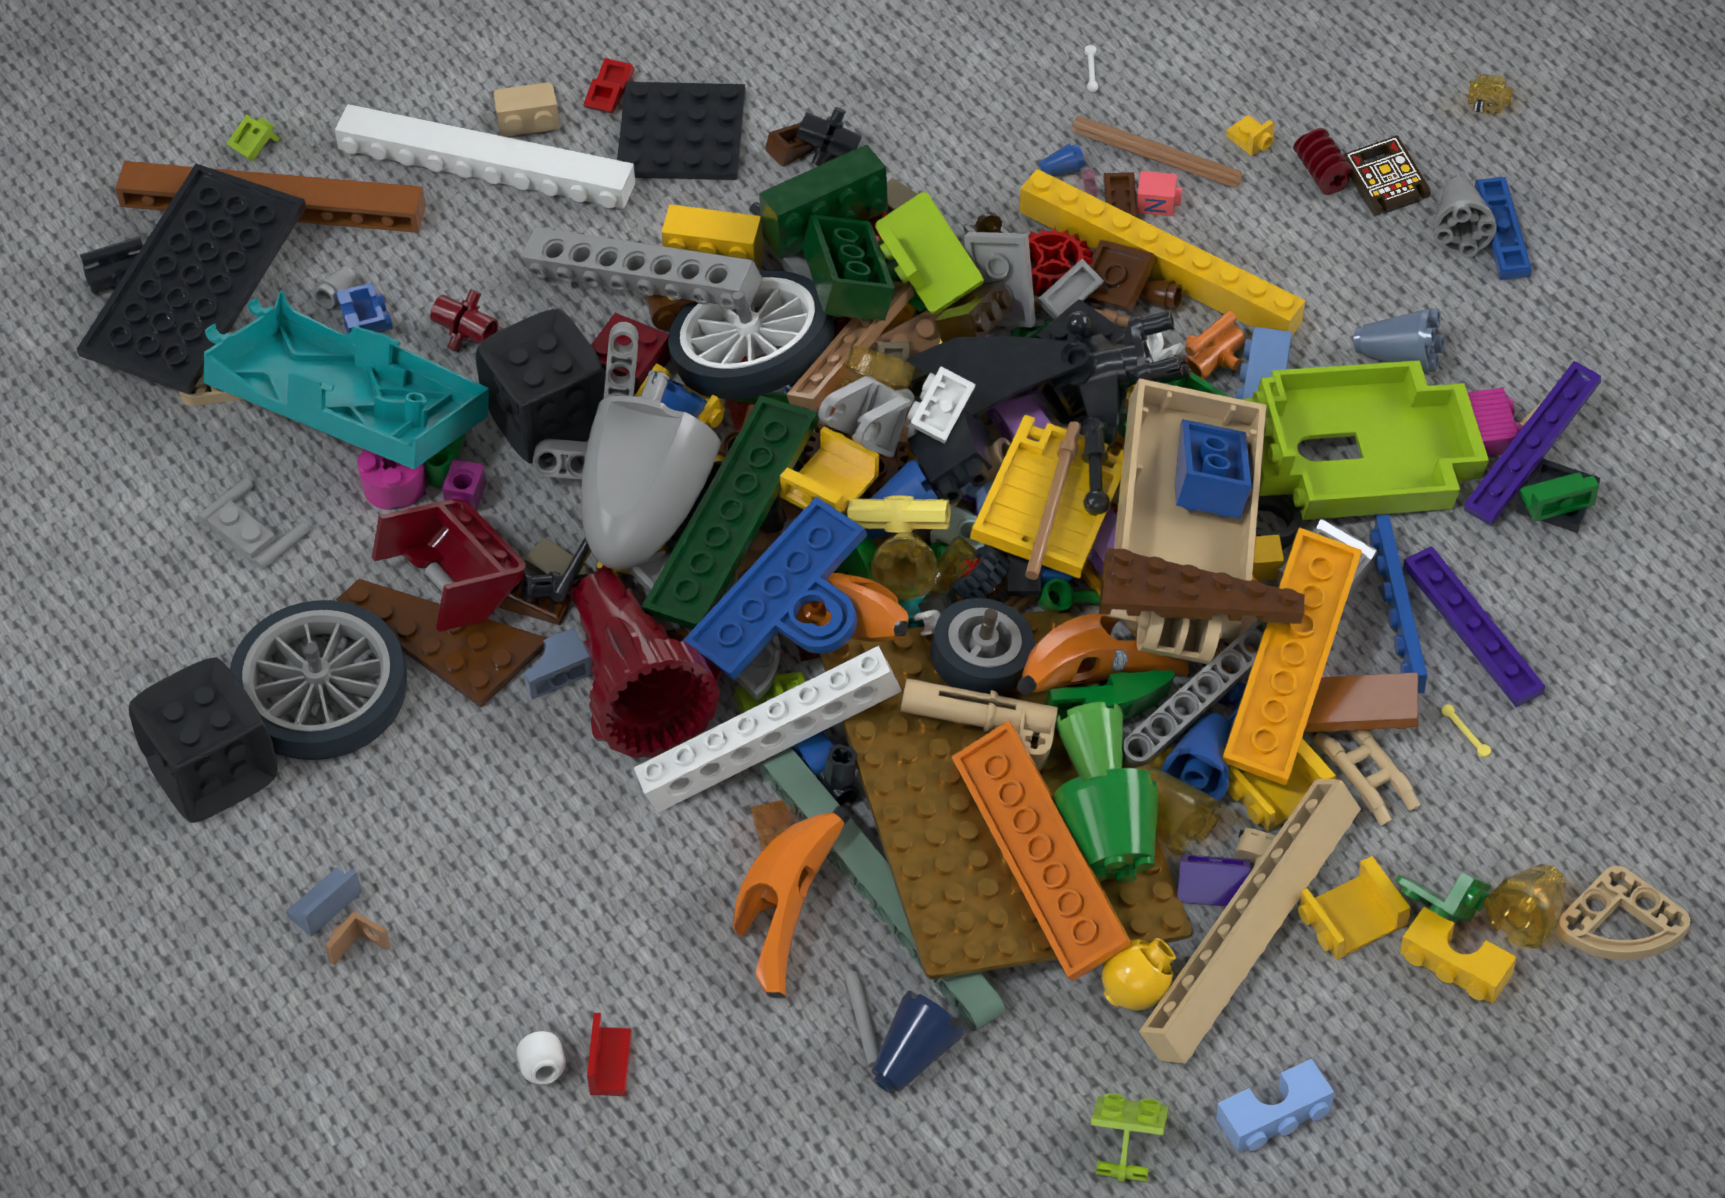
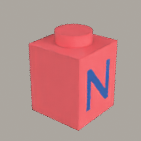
(1158, 193)

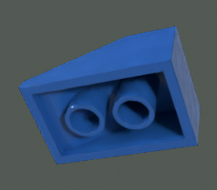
(1212, 469)

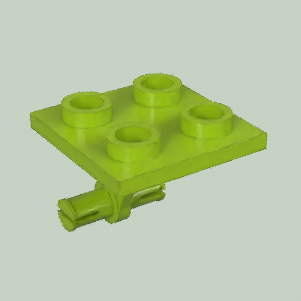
(1128, 1115)

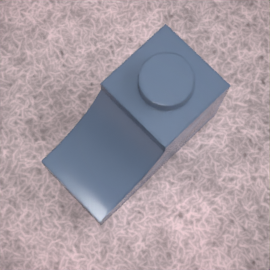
(562, 664)

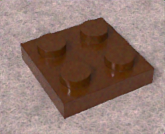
(1123, 274)

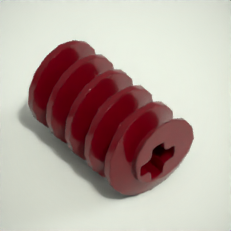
(1323, 160)

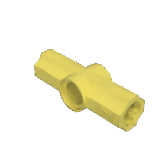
(900, 513)

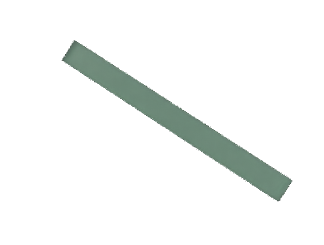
(872, 879)

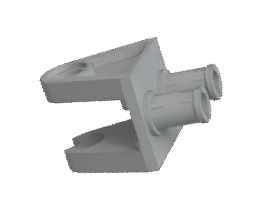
(869, 413)

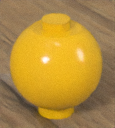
(1138, 975)

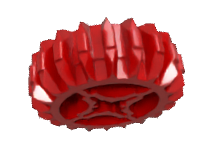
(1051, 254)

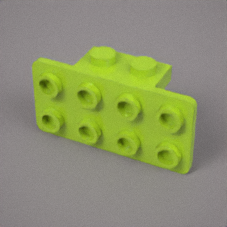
(928, 253)

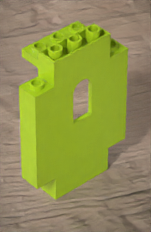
(1409, 438)

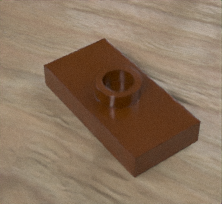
(1121, 191)

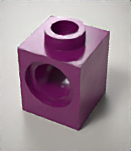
(465, 482)

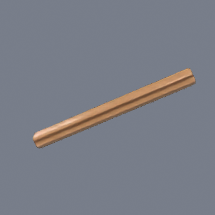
(1157, 151)

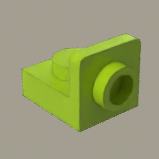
(252, 136)

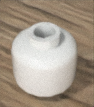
(541, 1057)

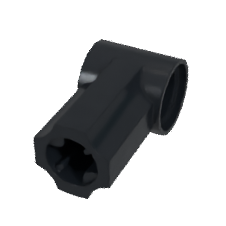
(840, 773)

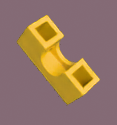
(1479, 973)

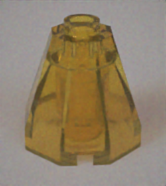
(1527, 905)

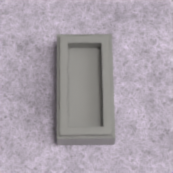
(1074, 285)

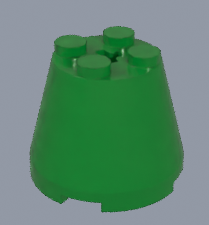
(1113, 821)

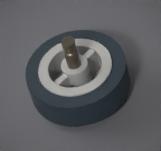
(981, 646)

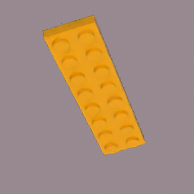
(1292, 659)

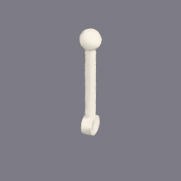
(1090, 51)

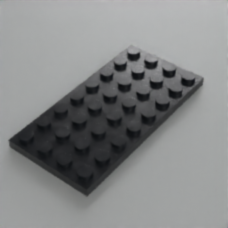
(191, 275)

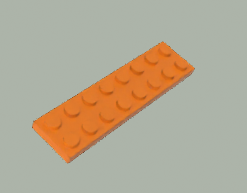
(1041, 851)

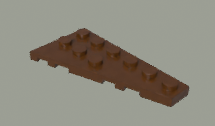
(1184, 591)
(469, 658)

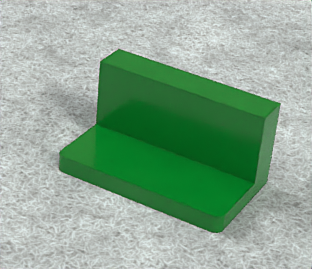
(1560, 496)

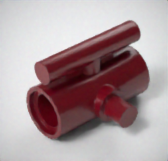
(463, 319)

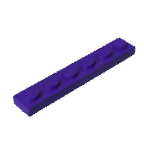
(1532, 443)
(1474, 626)

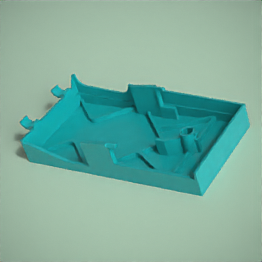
(345, 384)

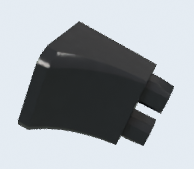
(958, 461)

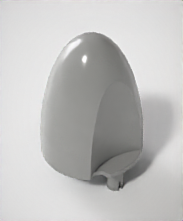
(641, 474)

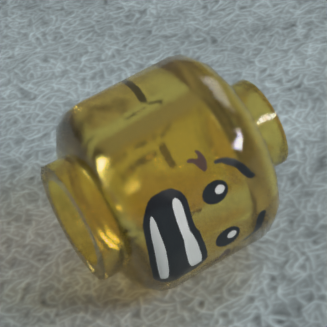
(1489, 94)

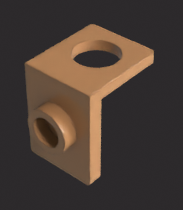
(346, 934)

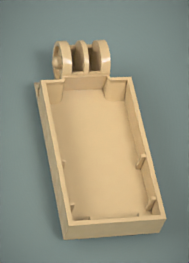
(1156, 527)

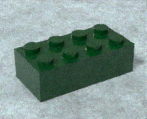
(842, 188)
(847, 268)

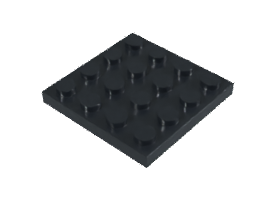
(682, 130)

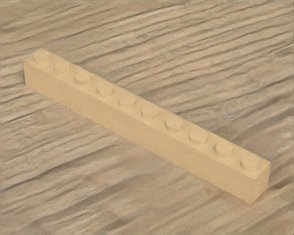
(1249, 921)

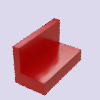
(608, 1059)

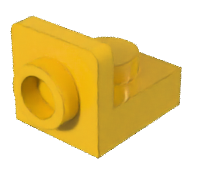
(1252, 135)

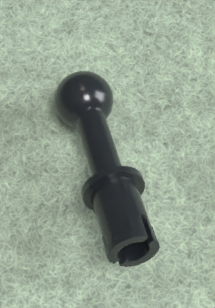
(1096, 500)

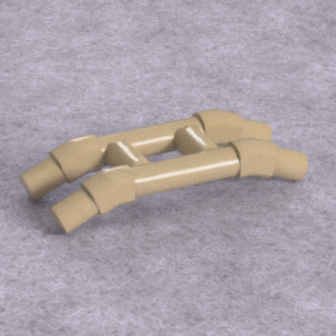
(1366, 786)

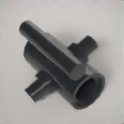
(827, 135)
(109, 264)

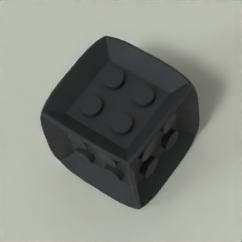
(541, 381)
(203, 739)

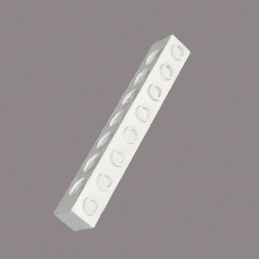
(767, 729)

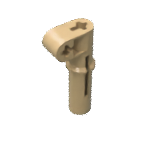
(984, 711)

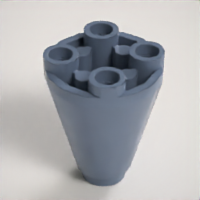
(1403, 339)

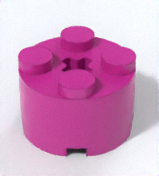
(388, 482)

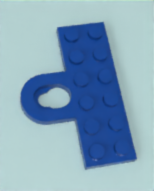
(777, 587)

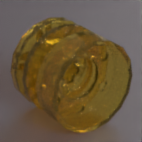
(879, 366)

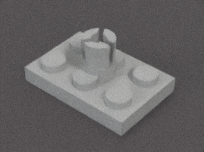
(1006, 259)

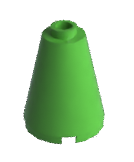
(1093, 738)

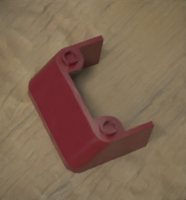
(463, 546)

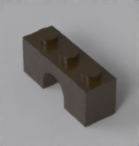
(977, 312)

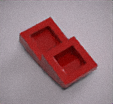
(609, 86)

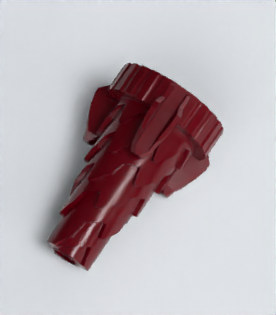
(645, 685)

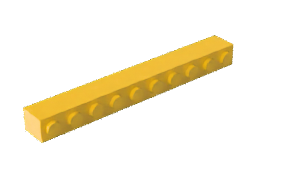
(1197, 271)

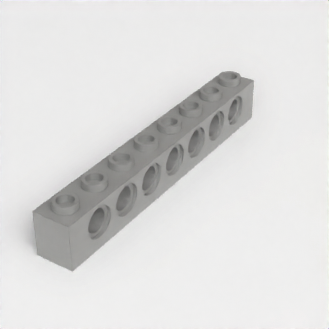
(640, 267)

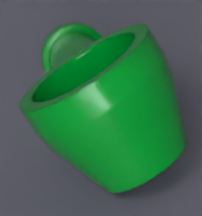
(1064, 596)

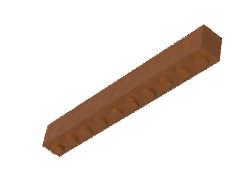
(326, 199)

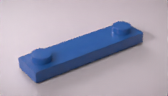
(1508, 242)

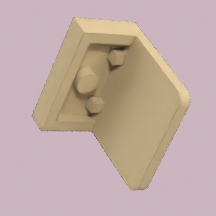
(526, 109)

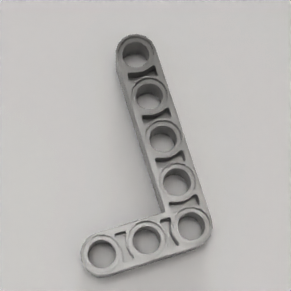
(614, 386)

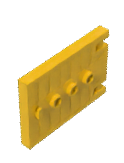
(1020, 493)

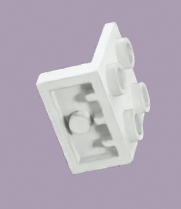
(941, 405)

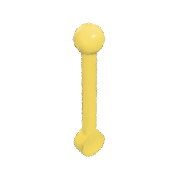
(1482, 749)

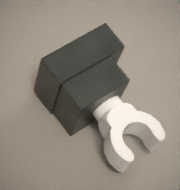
(933, 606)

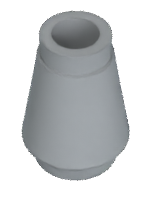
(327, 287)

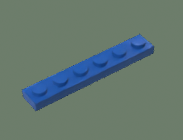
(1395, 592)

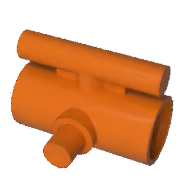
(1215, 347)

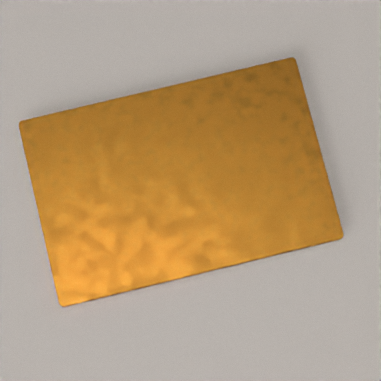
(940, 851)

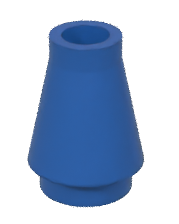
(1063, 161)

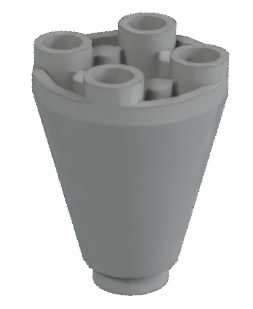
(1463, 219)

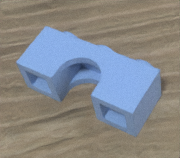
(1252, 1123)

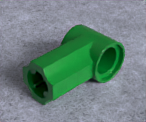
(439, 464)

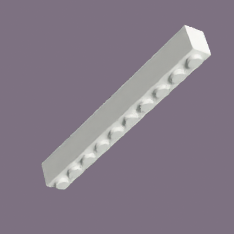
(485, 156)

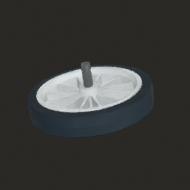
(751, 334)

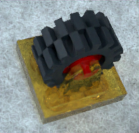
(971, 571)

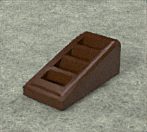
(781, 148)
(516, 604)

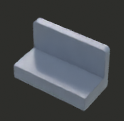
(325, 900)

